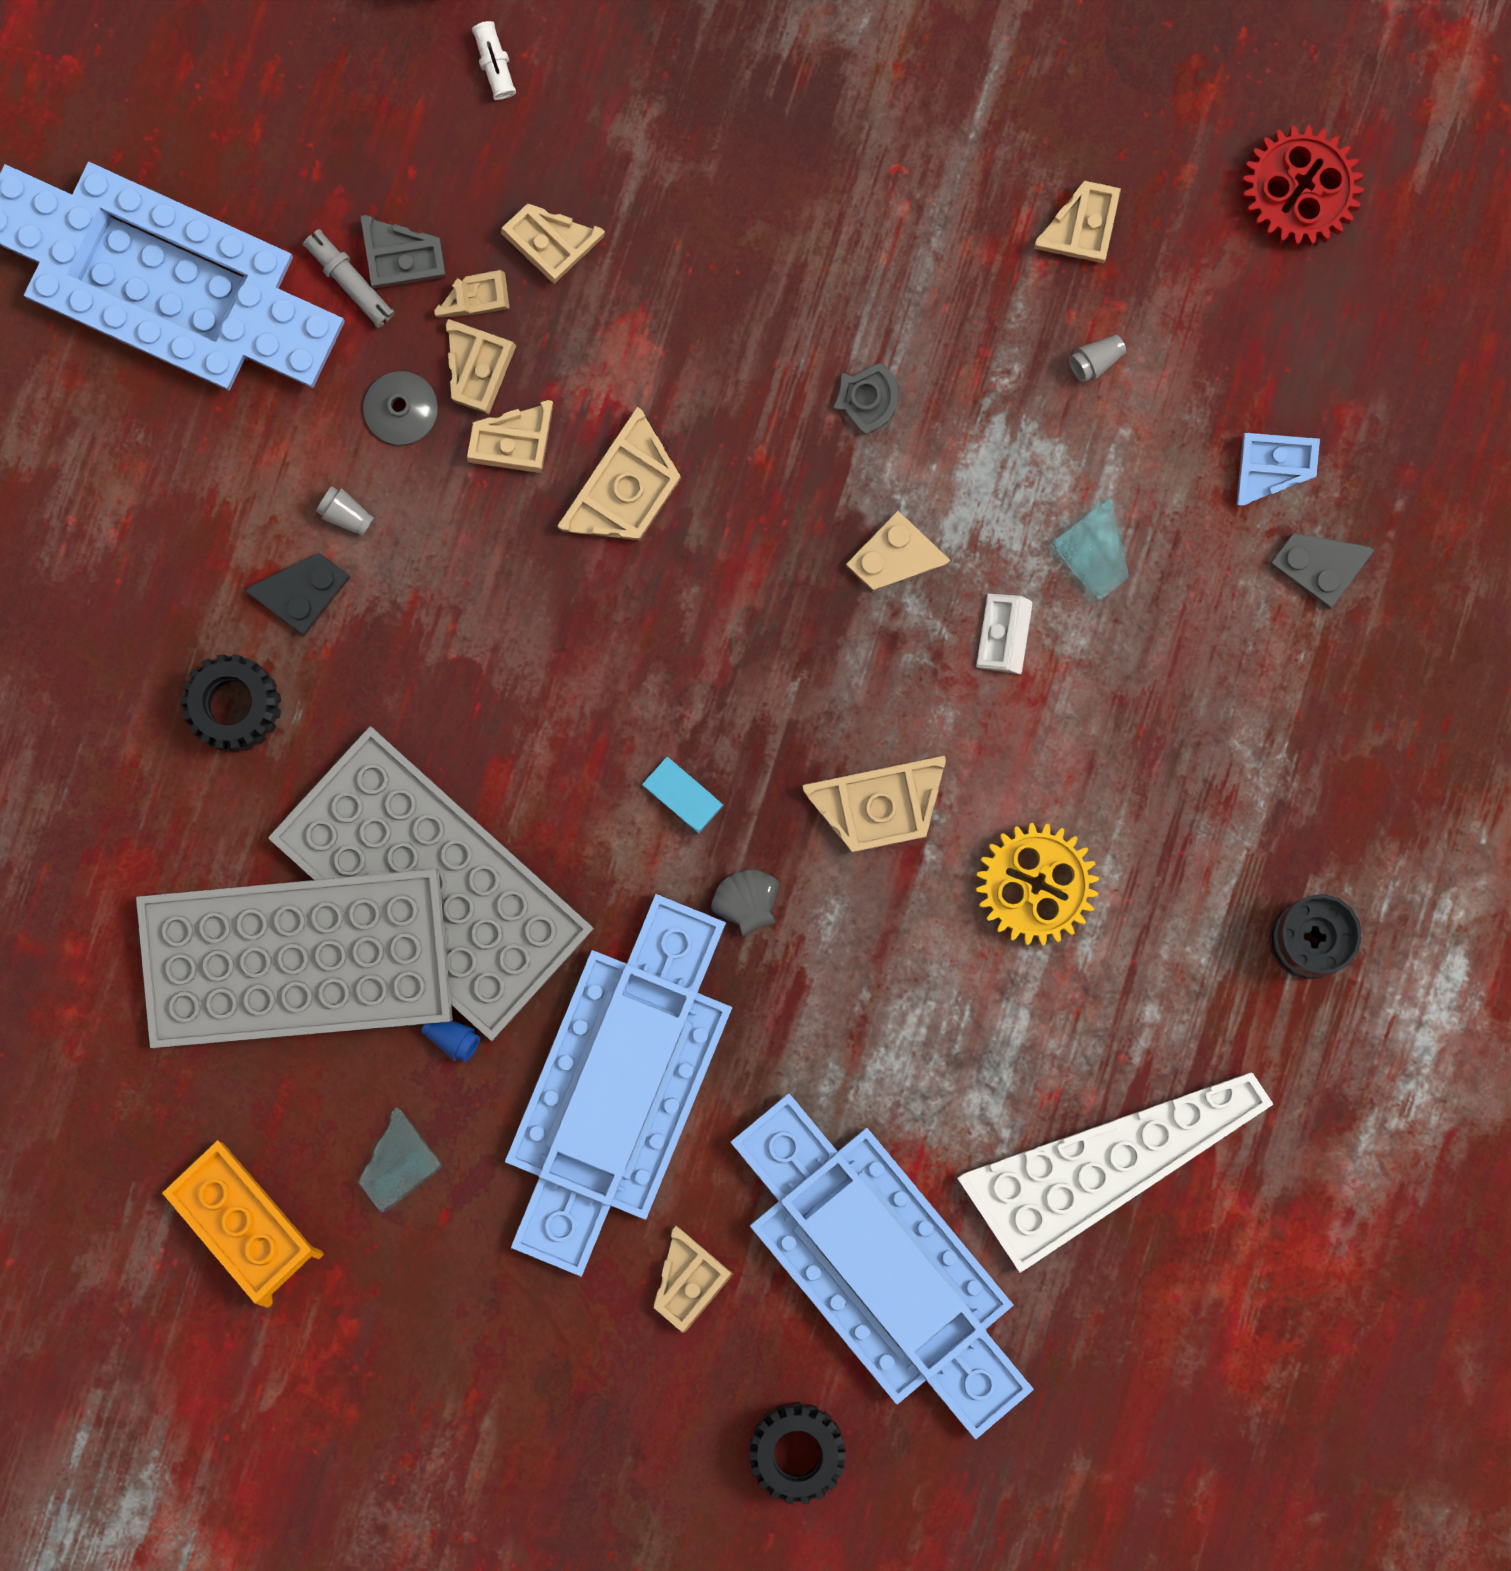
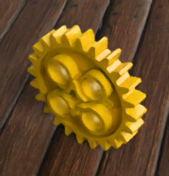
(1050, 852)

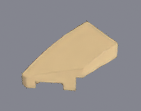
(476, 295)

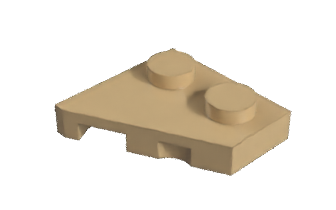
(1083, 224)

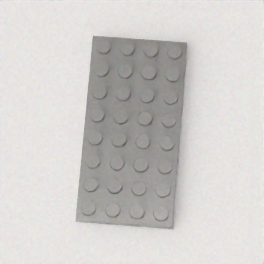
(498, 917)
(294, 958)

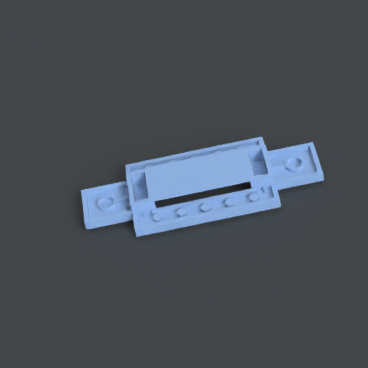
(157, 292)
(606, 1078)
(894, 1259)

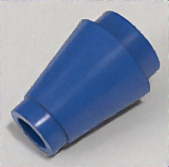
(453, 1039)

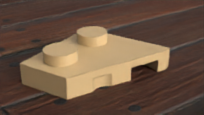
(550, 240)
(477, 365)
(513, 440)
(895, 555)
(688, 1281)

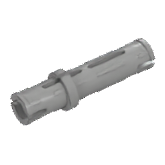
(338, 267)

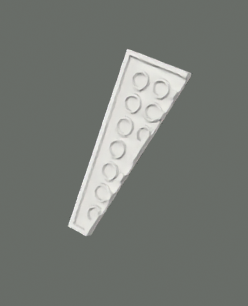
(1071, 1183)

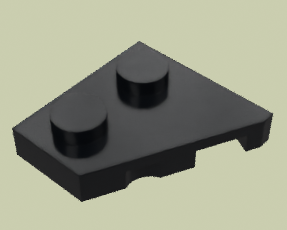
(301, 591)

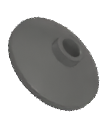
(403, 426)

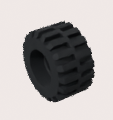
(208, 680)
(804, 1486)

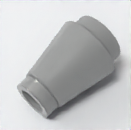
(1095, 358)
(342, 510)

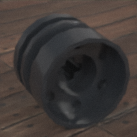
(1327, 920)

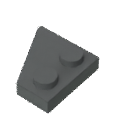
(400, 255)
(1320, 565)

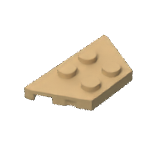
(625, 486)
(880, 804)

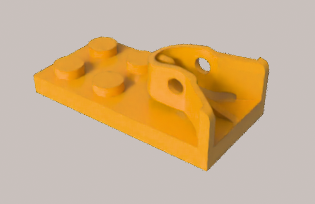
(239, 1223)

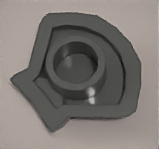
(869, 397)
(746, 900)

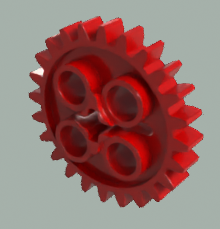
(1328, 204)

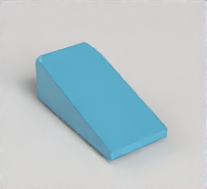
(683, 795)

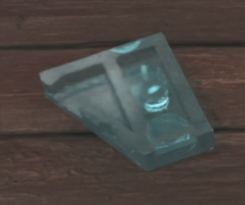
(1095, 551)
(398, 1164)

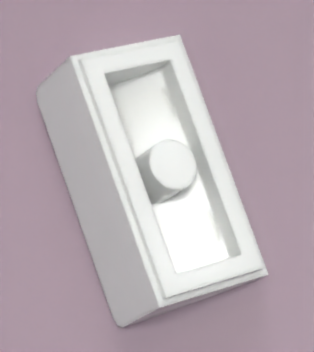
(1004, 633)

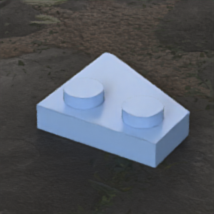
(1274, 464)

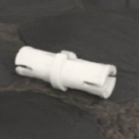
(487, 38)

